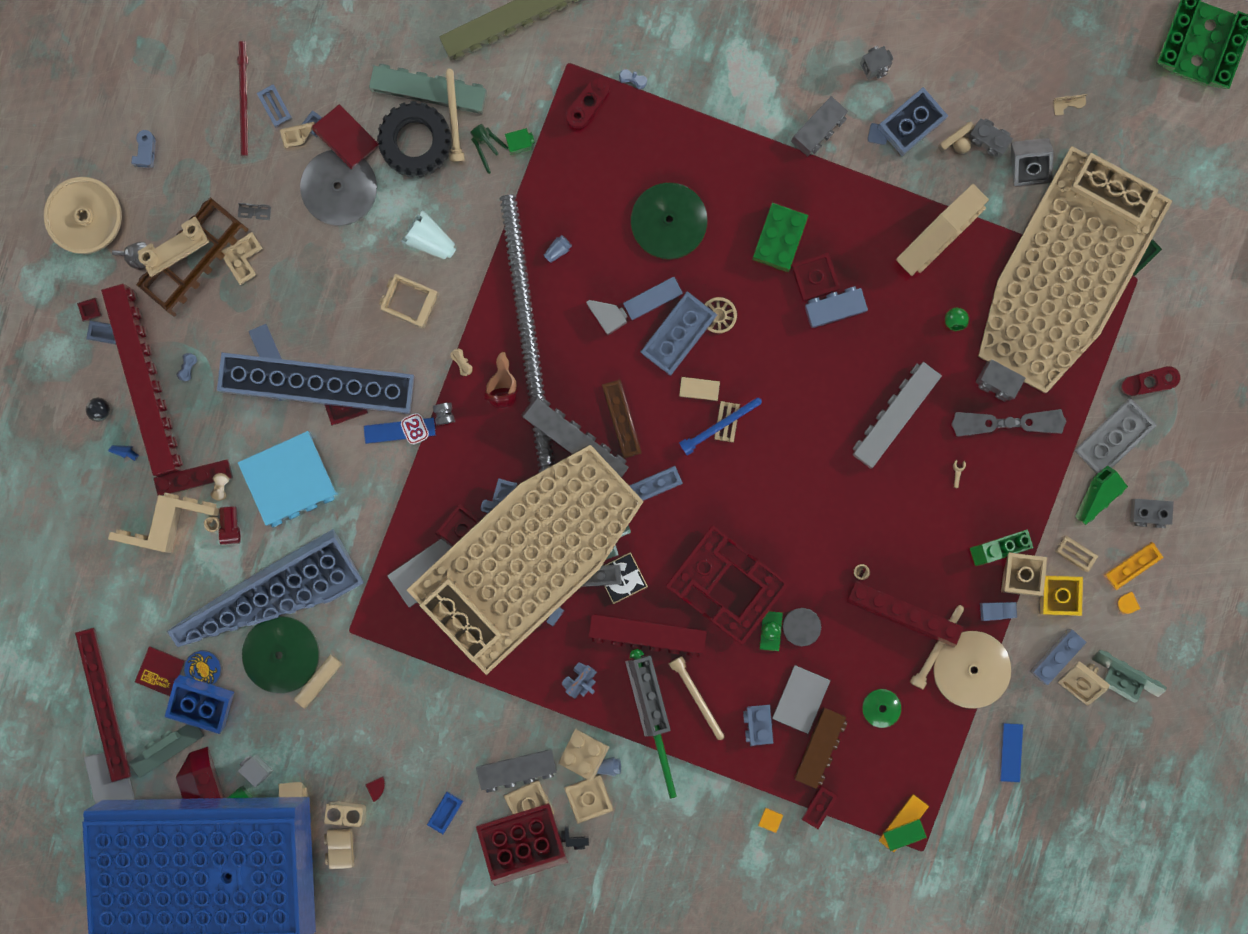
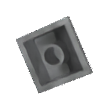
(1032, 161)

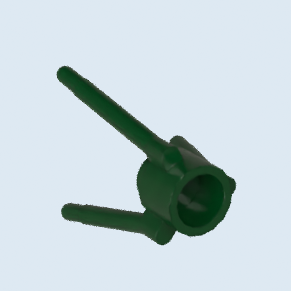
(481, 135)

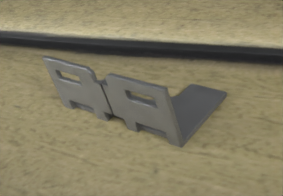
(258, 212)

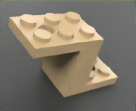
(164, 523)

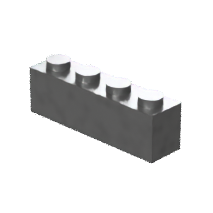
(516, 769)

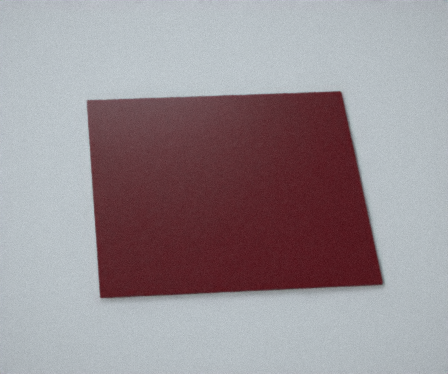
(789, 476)

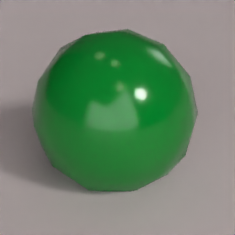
(956, 319)

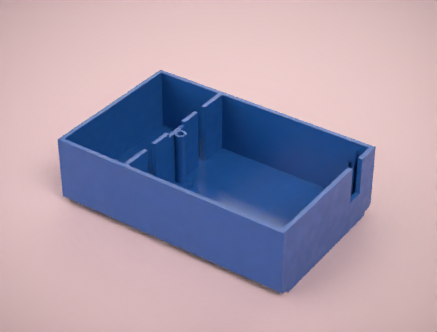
(199, 866)

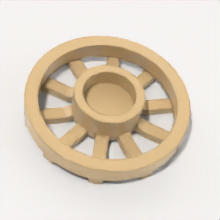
(722, 314)

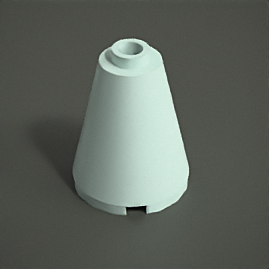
(428, 237)

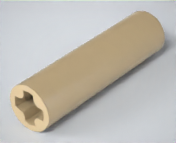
(317, 681)

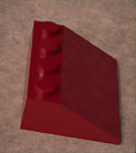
(521, 844)

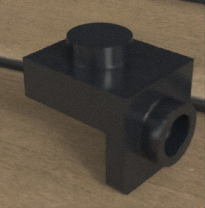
(576, 842)

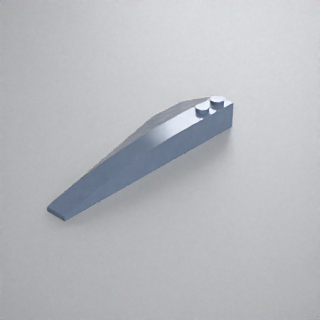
(297, 581)

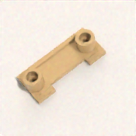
(173, 249)

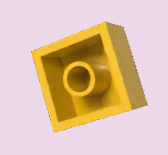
(1062, 596)

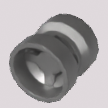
(443, 413)

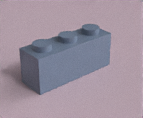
(835, 307)
(1058, 656)

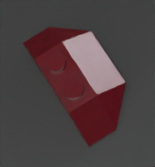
(199, 777)

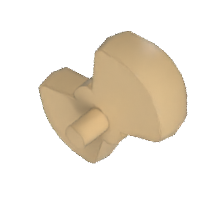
(465, 368)
(218, 492)

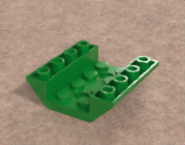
(1218, 49)

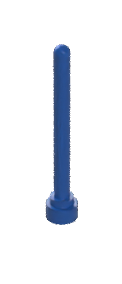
(690, 444)

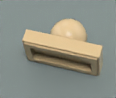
(959, 141)

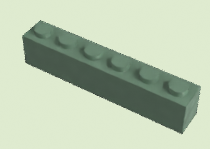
(426, 89)

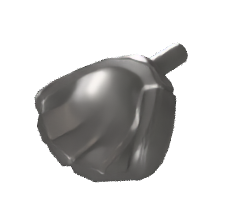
(131, 255)

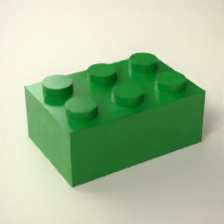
(780, 237)

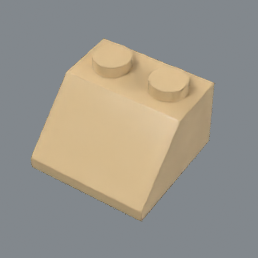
(1024, 575)

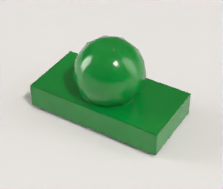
(771, 631)

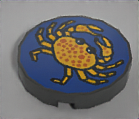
(203, 666)

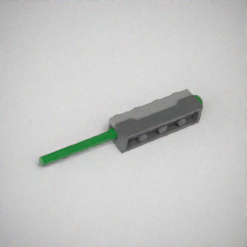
(650, 707)

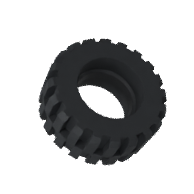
(396, 121)

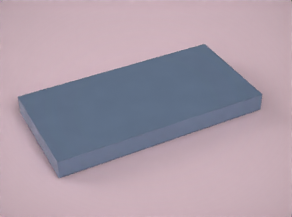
(678, 333)

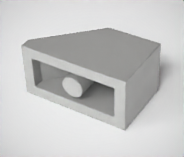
(608, 315)

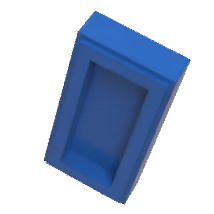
(445, 812)

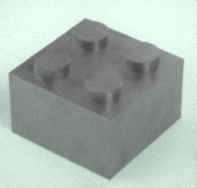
(1000, 380)

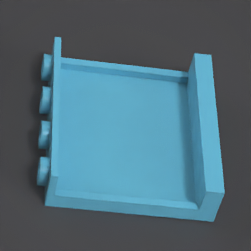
(287, 479)

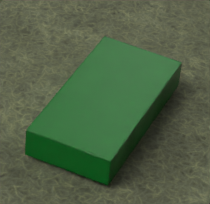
(904, 835)

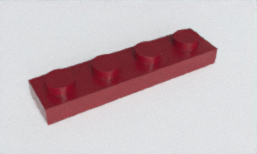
(191, 477)

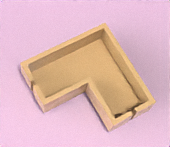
(943, 230)

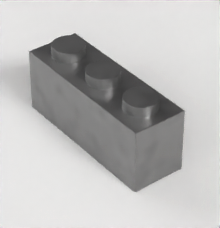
(820, 127)

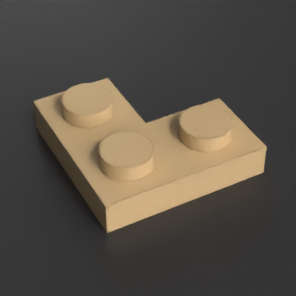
(237, 256)

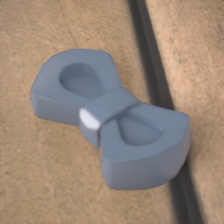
(639, 81)
(185, 373)

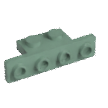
(1125, 679)
(165, 749)

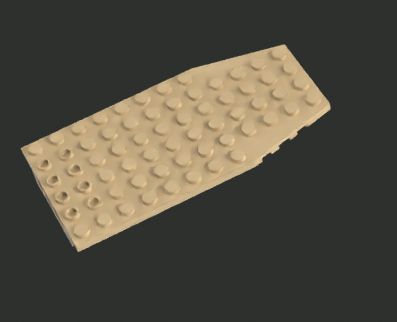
(1070, 267)
(527, 556)

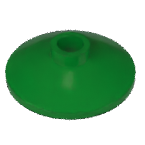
(874, 701)

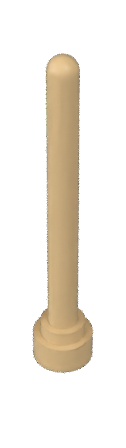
(456, 152)
(679, 666)
(920, 679)

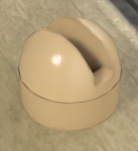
(209, 520)
(858, 570)

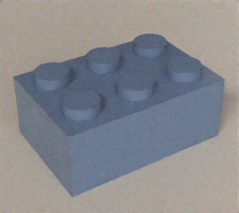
(912, 121)

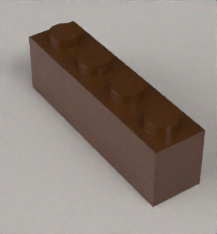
(820, 747)

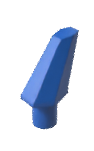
(123, 451)

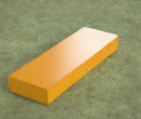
(1134, 565)
(911, 811)

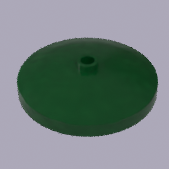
(663, 238)
(298, 660)

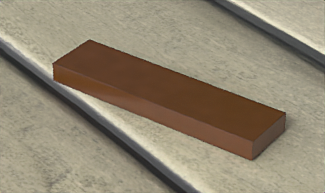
(621, 419)

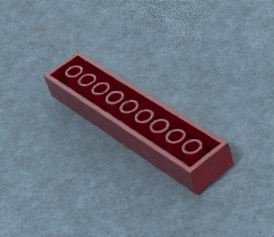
(141, 380)

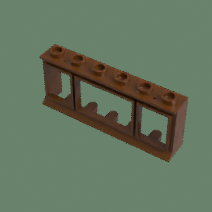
(203, 266)

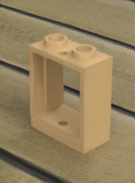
(426, 309)

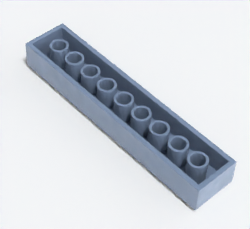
(315, 383)

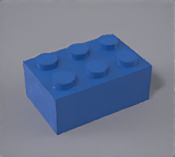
(199, 704)

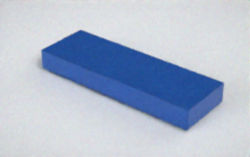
(1011, 752)

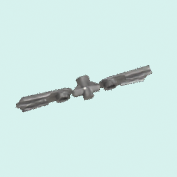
(972, 423)

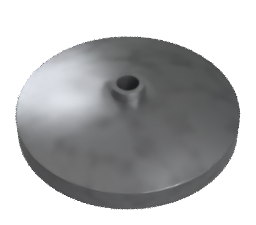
(339, 205)

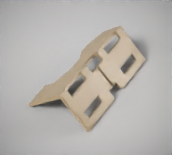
(1061, 104)

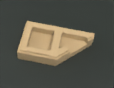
(296, 135)

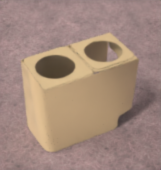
(344, 810)

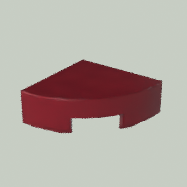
(376, 788)

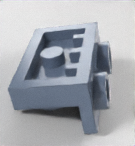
(758, 724)

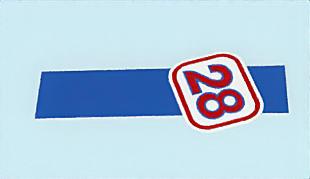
(412, 428)

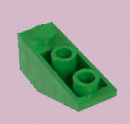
(1101, 492)
(1001, 547)

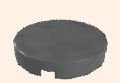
(802, 626)

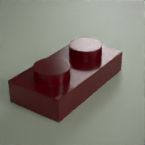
(819, 807)

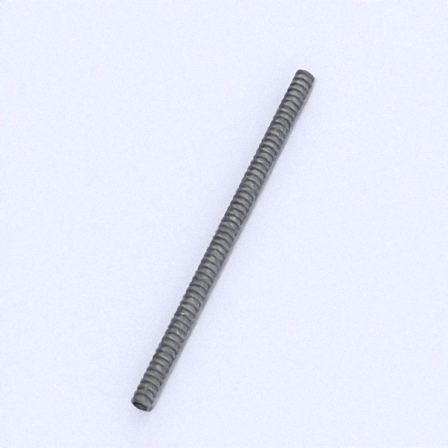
(525, 320)

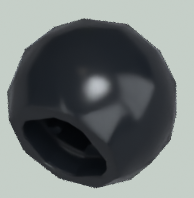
(97, 409)

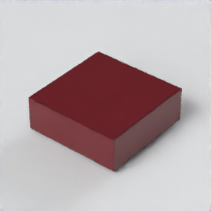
(89, 309)

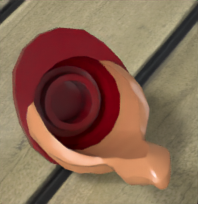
(502, 387)

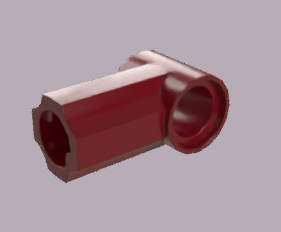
(229, 531)

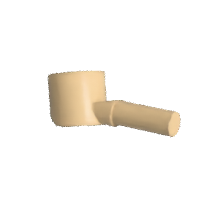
(958, 473)

